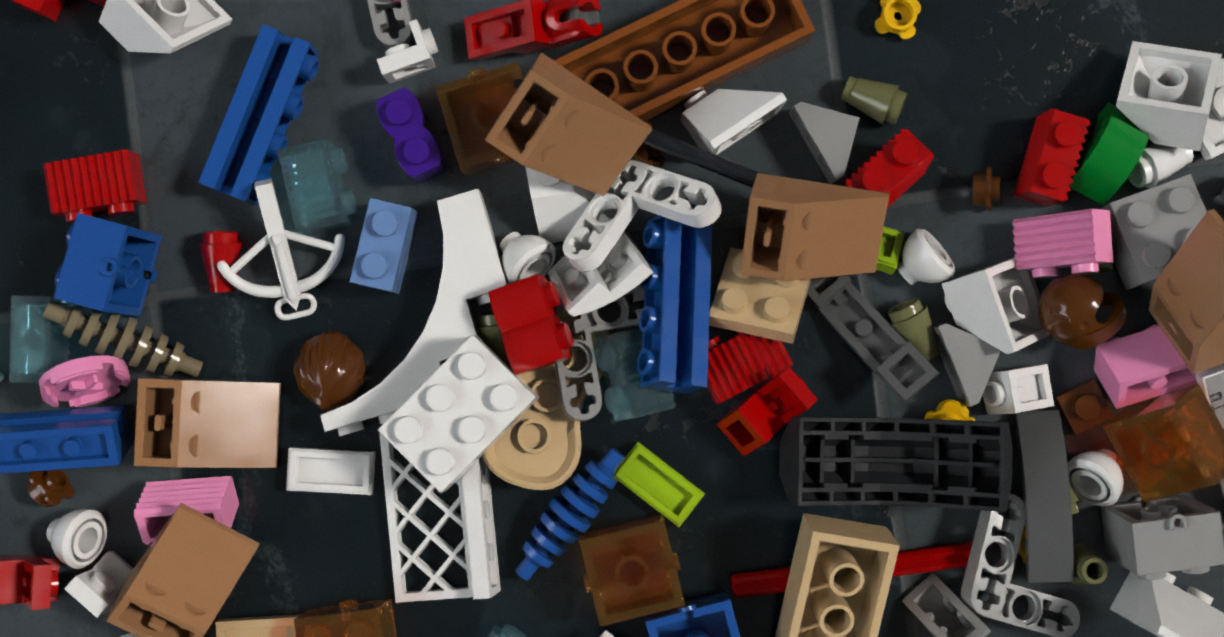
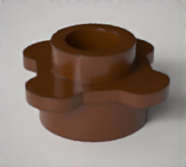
(986, 188)
(49, 487)

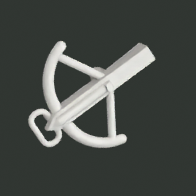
(290, 287)

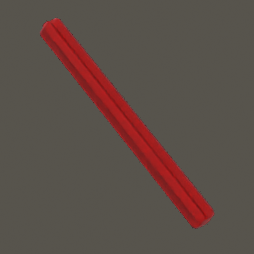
(907, 563)

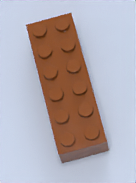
(688, 50)

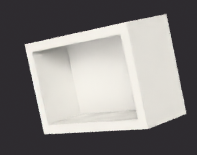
(458, 413)

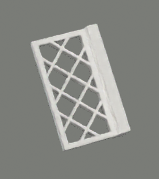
(477, 526)

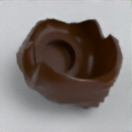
(329, 370)

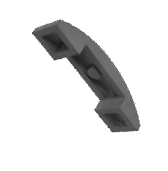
(871, 336)
(1045, 497)

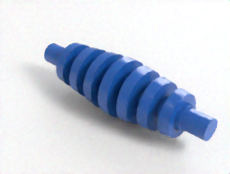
(569, 514)

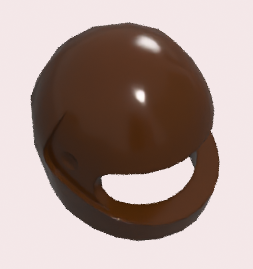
(1070, 308)

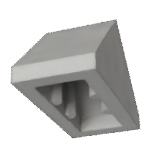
(827, 135)
(966, 360)
(943, 611)

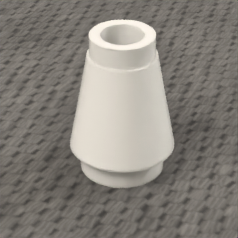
(1158, 164)

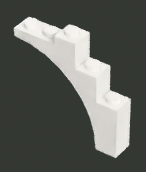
(468, 273)

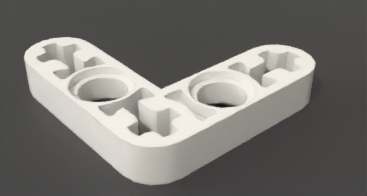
(637, 195)

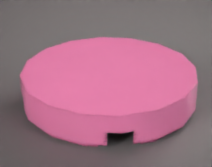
(84, 380)

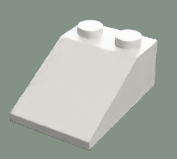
(1168, 609)

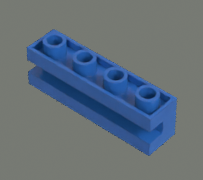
(260, 114)
(675, 307)
(64, 439)

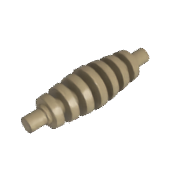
(107, 333)

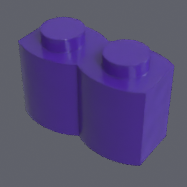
(413, 143)

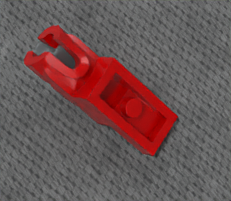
(531, 27)

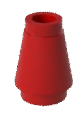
(219, 247)

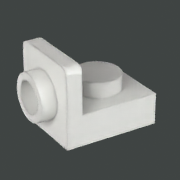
(407, 61)
(1018, 390)
(101, 584)

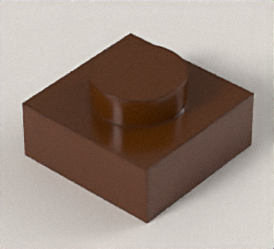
(1082, 406)

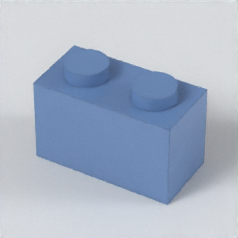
(384, 246)

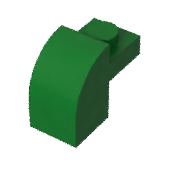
(1108, 155)

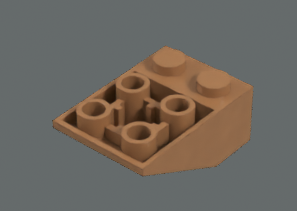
(567, 128)
(811, 229)
(1190, 296)
(206, 423)
(182, 577)

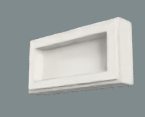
(330, 471)

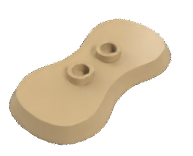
(544, 442)

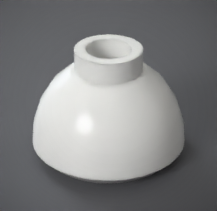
(525, 256)
(925, 259)
(1096, 477)
(78, 537)

